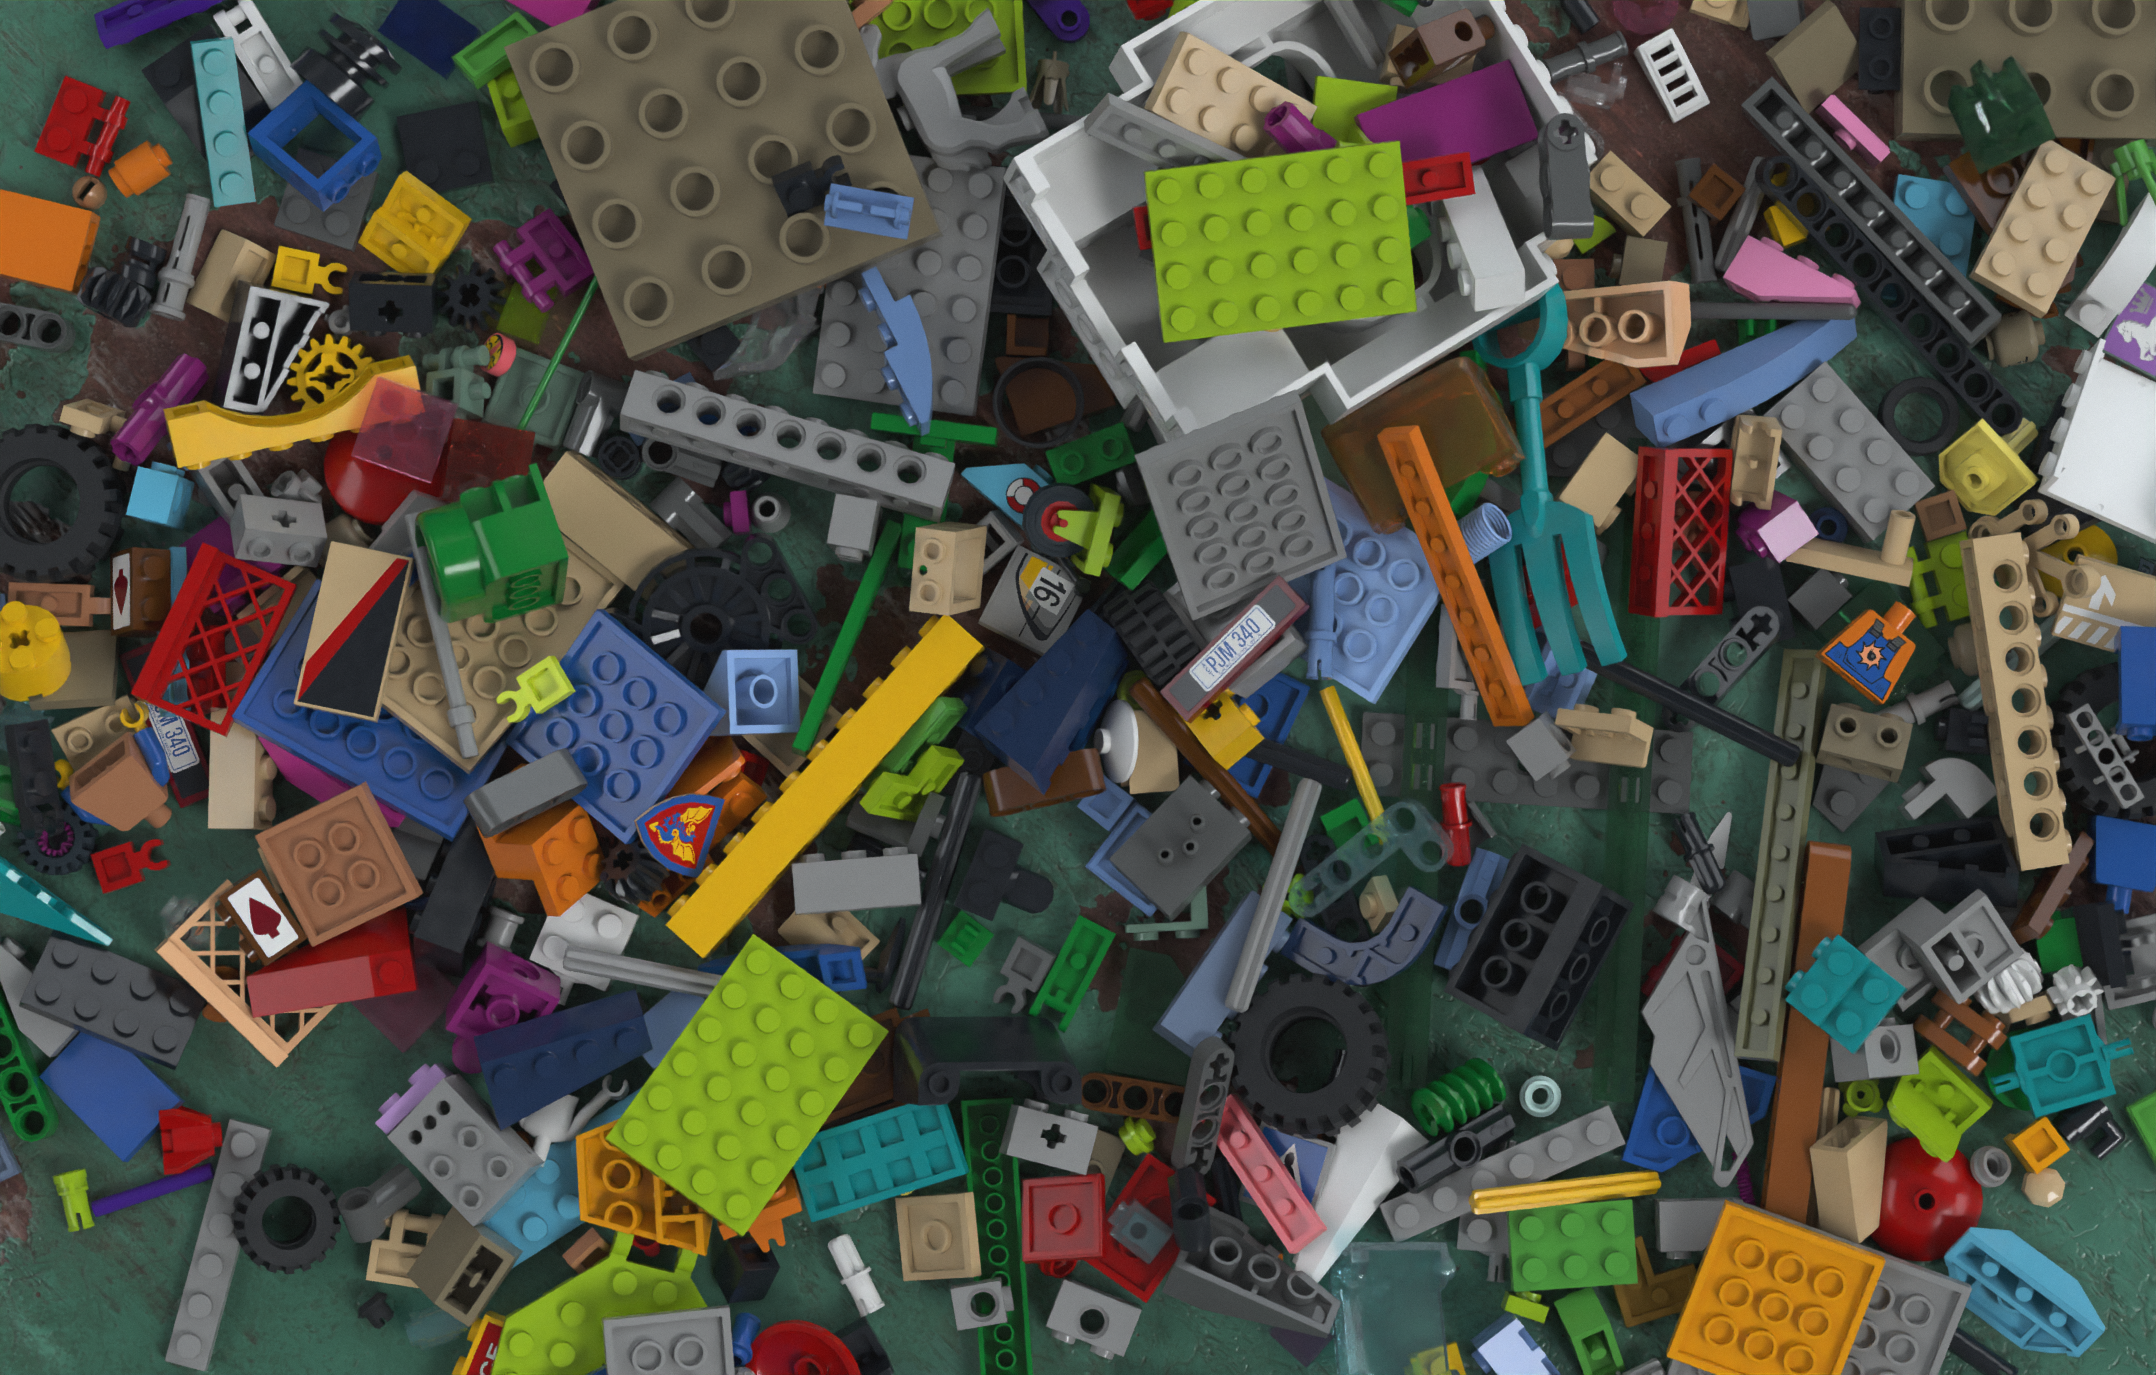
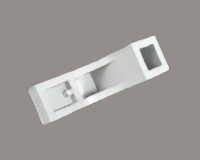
(2120, 272)

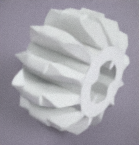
(2011, 986)

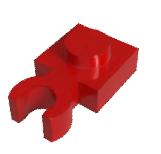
(123, 866)

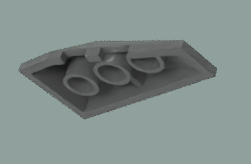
(1250, 1282)

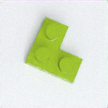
(905, 796)

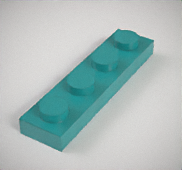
(222, 121)

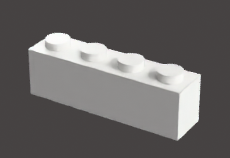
(1480, 247)

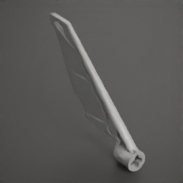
(1694, 1034)

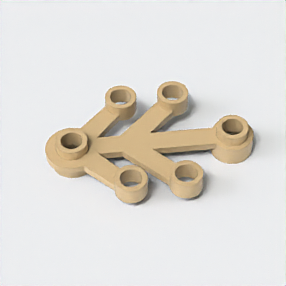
(2071, 576)

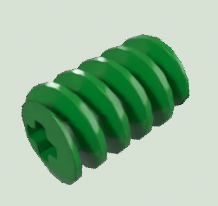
(1456, 1096)

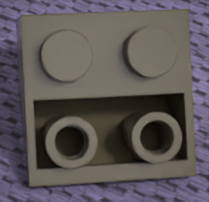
(463, 1266)

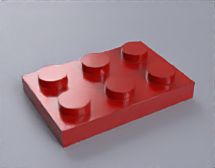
(1121, 1265)

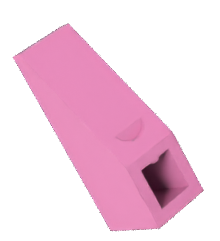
(1770, 276)

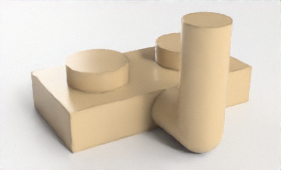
(93, 418)

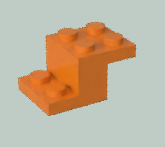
(553, 851)

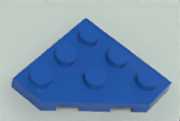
(1658, 1132)

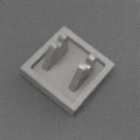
(2142, 985)

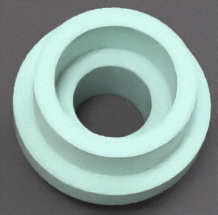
(1553, 1096)

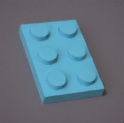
(1939, 215)

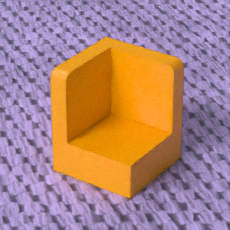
(2037, 1145)

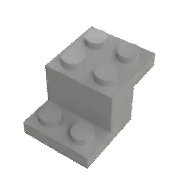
(1943, 950)

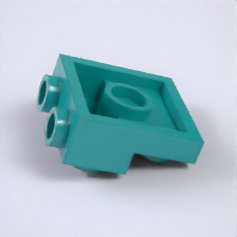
(1844, 992)

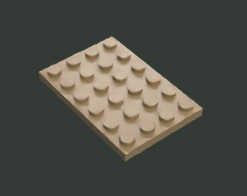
(487, 657)

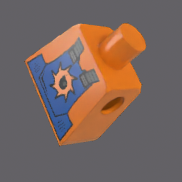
(1871, 652)

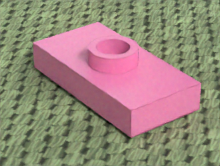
(1852, 132)

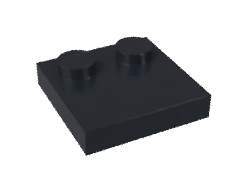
(447, 147)

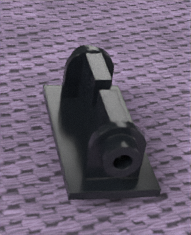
(1879, 49)

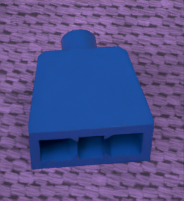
(2121, 857)

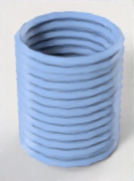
(1485, 531)

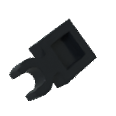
(805, 188)

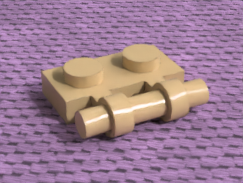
(393, 1257)

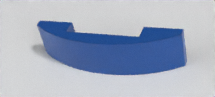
(832, 964)

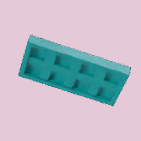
(879, 1159)

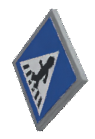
(1305, 1160)

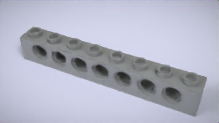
(802, 463)

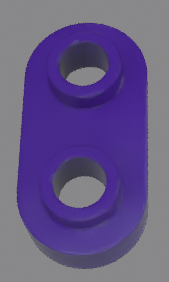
(1051, 13)

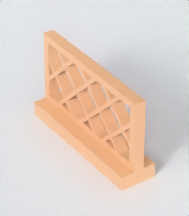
(221, 996)

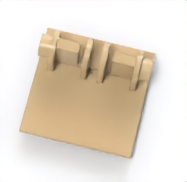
(94, 731)

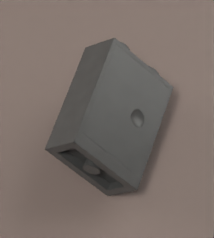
(1182, 846)

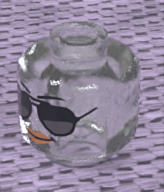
(177, 911)

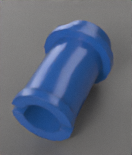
(743, 1335)

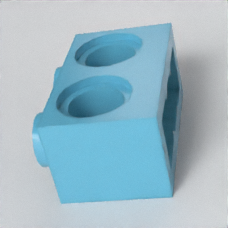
(160, 496)

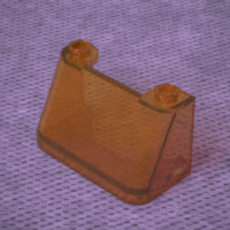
(1458, 422)

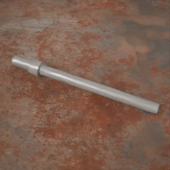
(460, 713)

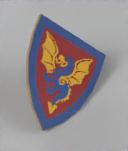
(680, 831)

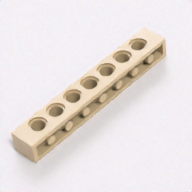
(1999, 684)

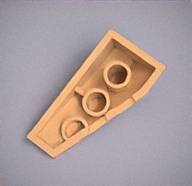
(1626, 323)

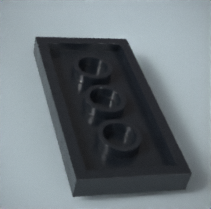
(113, 999)

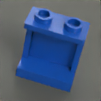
(2136, 682)

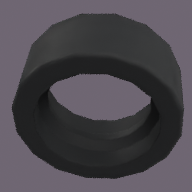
(1944, 398)

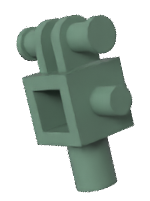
(452, 378)

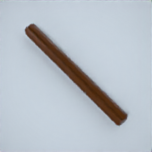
(1189, 745)

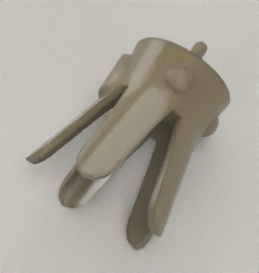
(1050, 84)

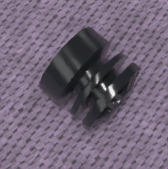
(347, 66)

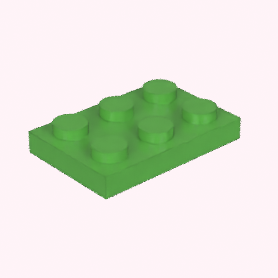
(1572, 1246)

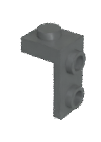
(901, 832)

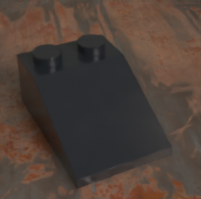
(175, 84)
(1016, 280)

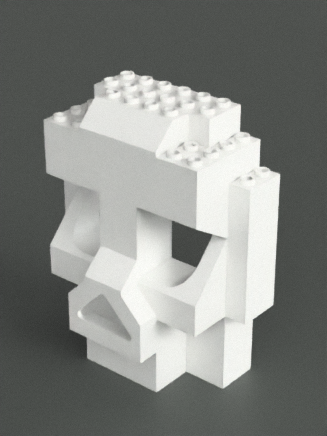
(1084, 193)

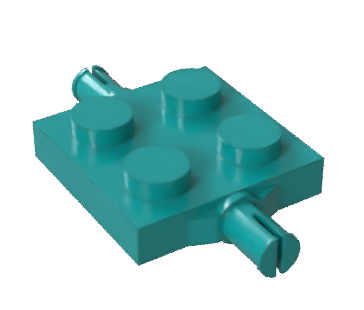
(2062, 1066)

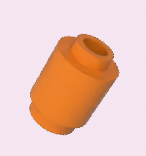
(141, 169)

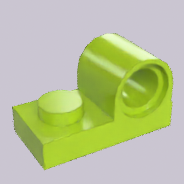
(512, 109)

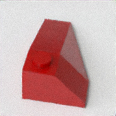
(350, 967)

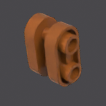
(1985, 1031)

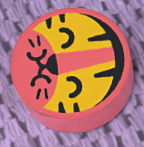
(502, 354)

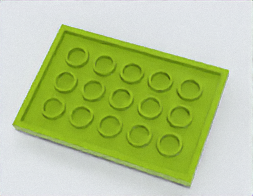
(1280, 241)
(747, 1085)

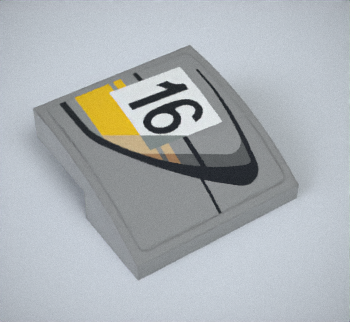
(1032, 602)

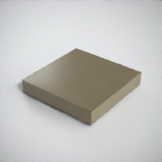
(1816, 56)
(92, 674)

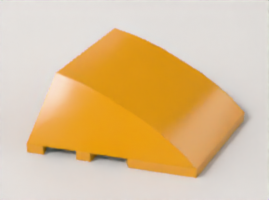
(633, 1200)

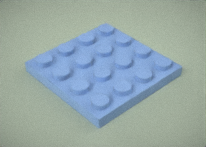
(1379, 599)

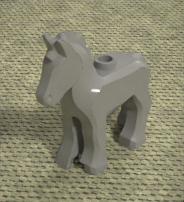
(931, 104)

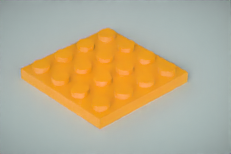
(1773, 1299)

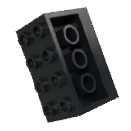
(1538, 947)

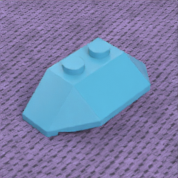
(2023, 1293)

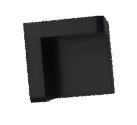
(745, 1270)

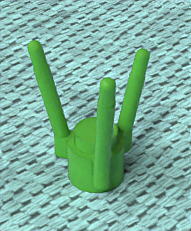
(2135, 162)

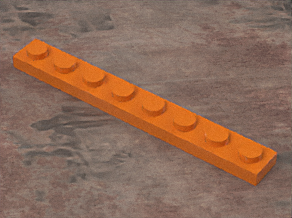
(1455, 575)

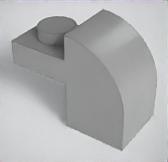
(1953, 779)

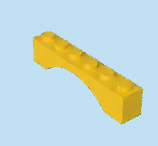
(208, 433)

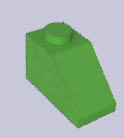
(1589, 1333)

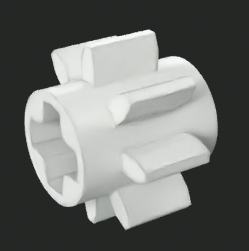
(2075, 990)

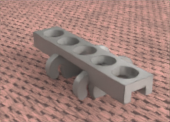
(2117, 764)

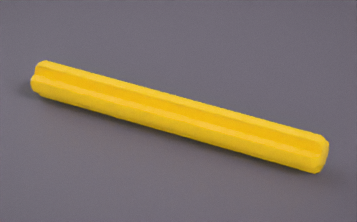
(1564, 1191)

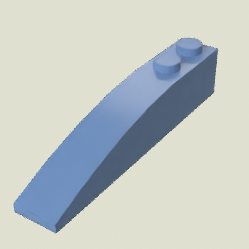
(1736, 379)

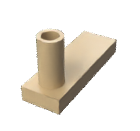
(1885, 566)

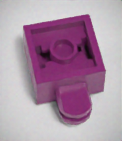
(495, 995)

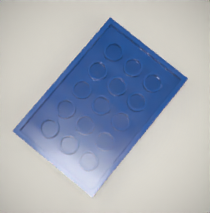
(387, 754)

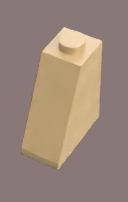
(1850, 1176)

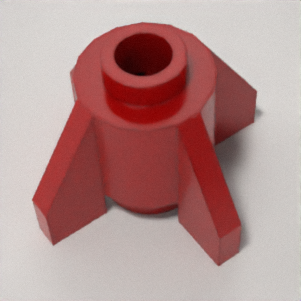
(187, 1138)

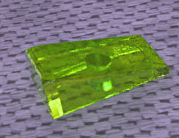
(522, 318)

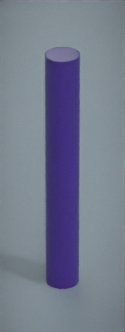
(153, 1190)

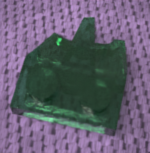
(1999, 114)

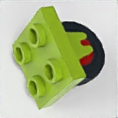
(1069, 523)

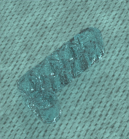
(1363, 862)

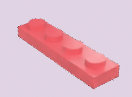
(1267, 1178)

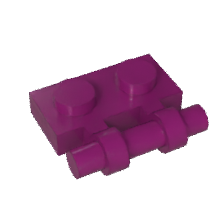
(554, 251)

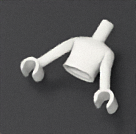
(556, 1120)

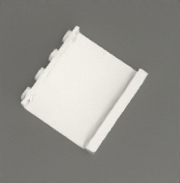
(2106, 446)

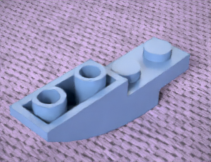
(909, 360)

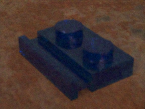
(429, 33)

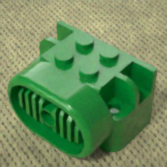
(495, 550)

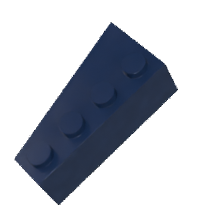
(1053, 701)
(559, 1053)

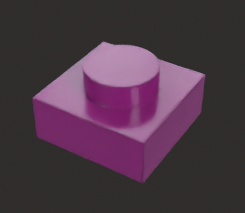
(738, 513)

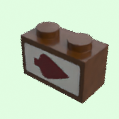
(139, 591)
(259, 917)

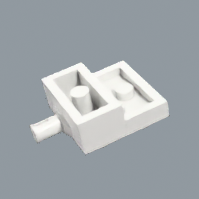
(587, 925)

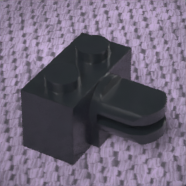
(998, 878)

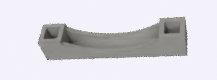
(1521, 1164)

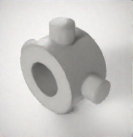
(339, 322)

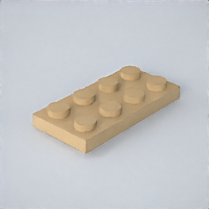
(1219, 98)
(2042, 227)

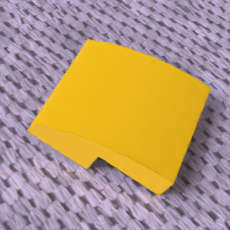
(414, 228)

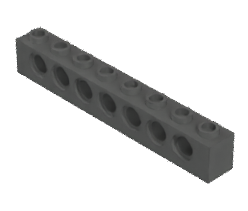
(1872, 212)

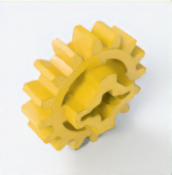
(330, 361)

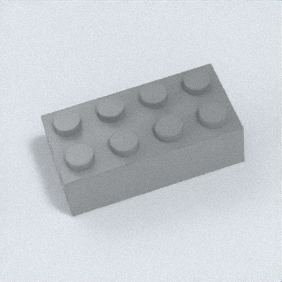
(1847, 453)

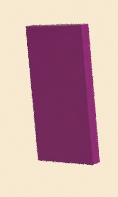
(1470, 114)

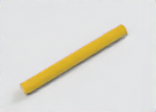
(1352, 753)

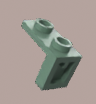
(1183, 929)

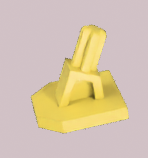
(1987, 467)

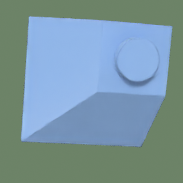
(756, 691)

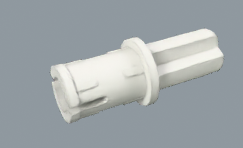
(855, 1274)

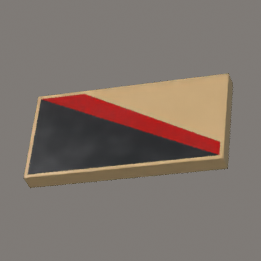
(354, 631)

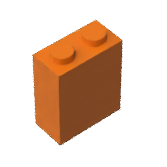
(45, 242)

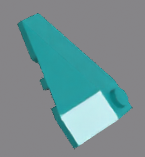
(34, 903)

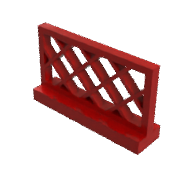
(1657, 531)
(181, 624)

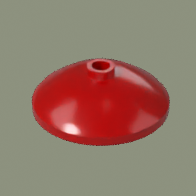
(365, 488)
(1955, 1205)
(794, 1345)

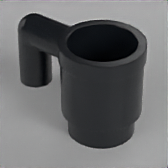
(2084, 1120)

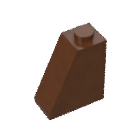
(1045, 399)

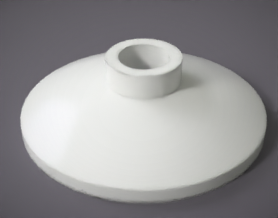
(1118, 741)

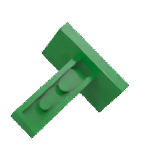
(938, 435)

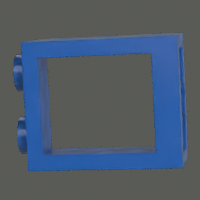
(293, 116)

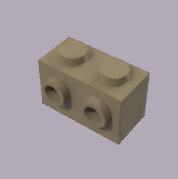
(1864, 742)

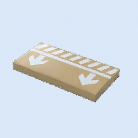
(2122, 600)

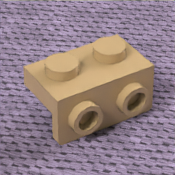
(1606, 737)

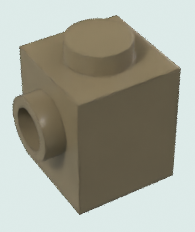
(1639, 261)

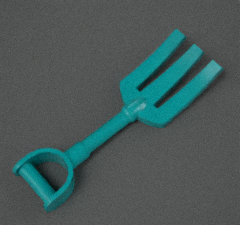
(1543, 521)

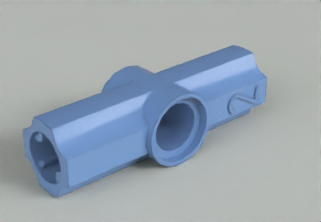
(1480, 881)

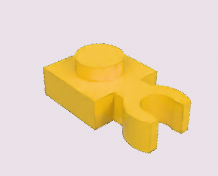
(299, 271)

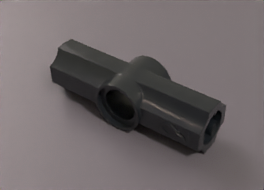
(1437, 1157)

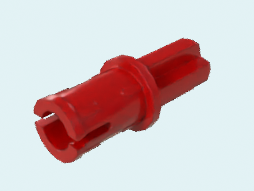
(1456, 821)

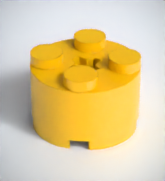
(31, 652)

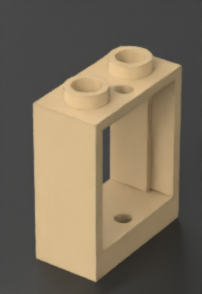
(954, 568)

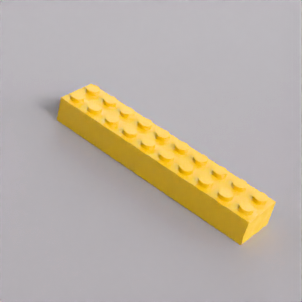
(824, 787)

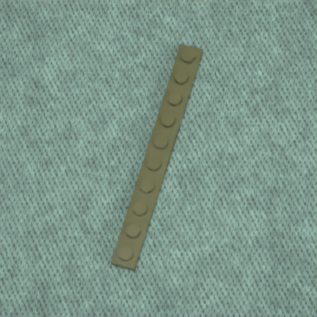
(1780, 860)

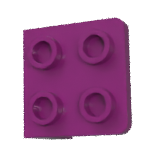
(219, 536)

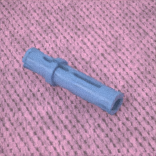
(1321, 619)

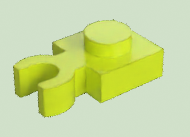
(541, 688)

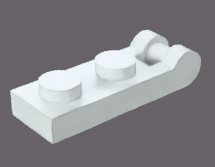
(259, 53)

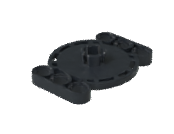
(732, 595)

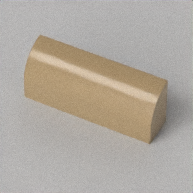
(610, 521)

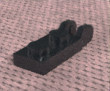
(34, 778)

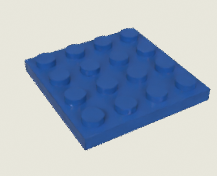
(626, 724)

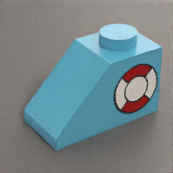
(1008, 486)

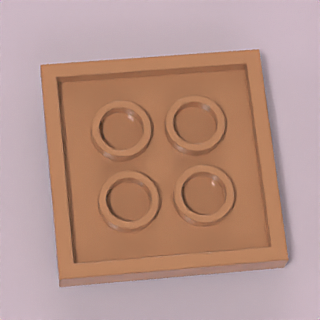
(339, 864)

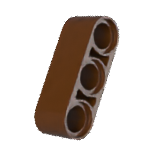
(1076, 779)
(1117, 1085)

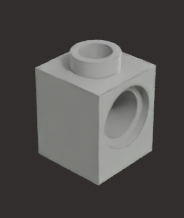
(1542, 747)
(964, 1313)

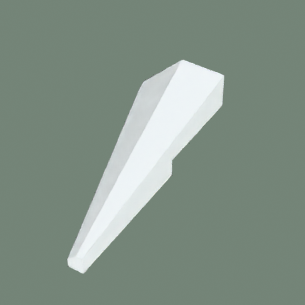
(1357, 1183)

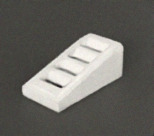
(1677, 54)

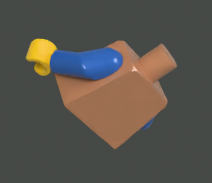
(122, 781)

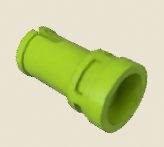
(72, 1189)

